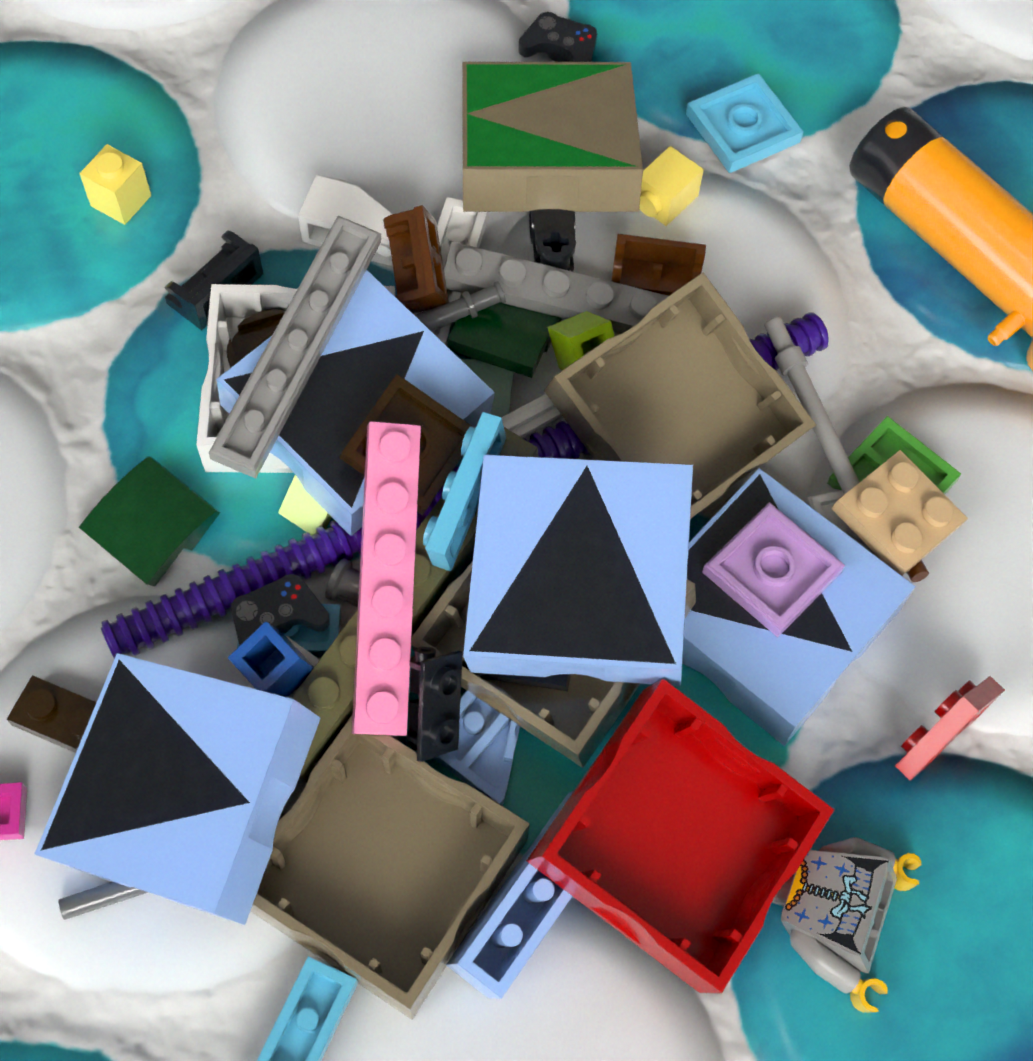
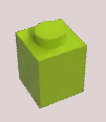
(578, 336)

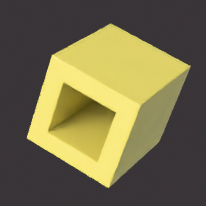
(115, 184)
(669, 185)

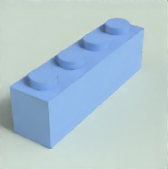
(510, 926)

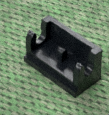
(235, 264)

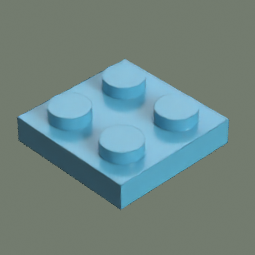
(744, 123)

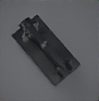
(436, 713)

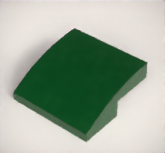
(504, 337)
(149, 520)

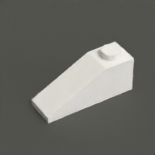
(337, 197)

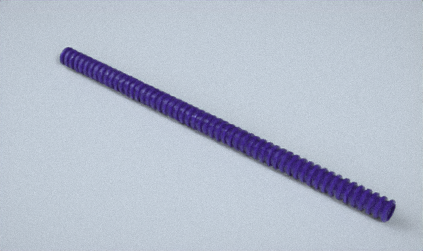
(334, 543)

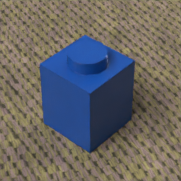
(271, 661)

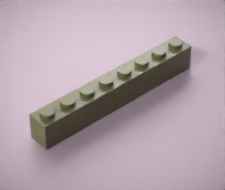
(330, 685)

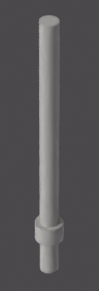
(792, 364)

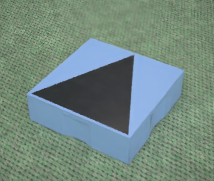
(359, 362)
(580, 569)
(789, 675)
(180, 786)

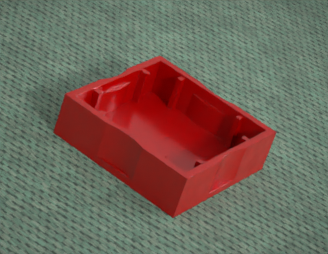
(681, 837)

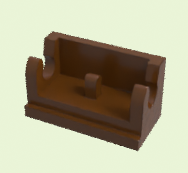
(416, 259)
(656, 263)

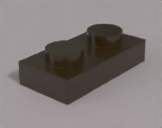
(52, 713)

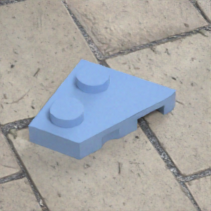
(484, 748)

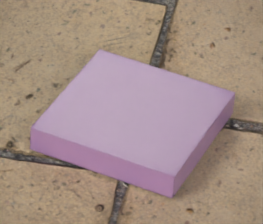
(773, 569)

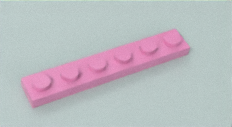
(386, 580)

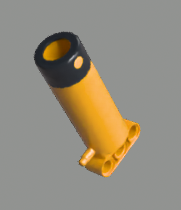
(954, 211)

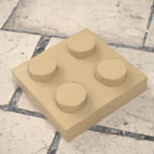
(899, 513)

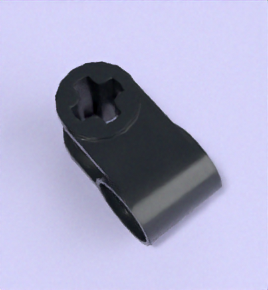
(553, 237)

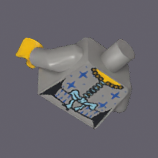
(839, 909)

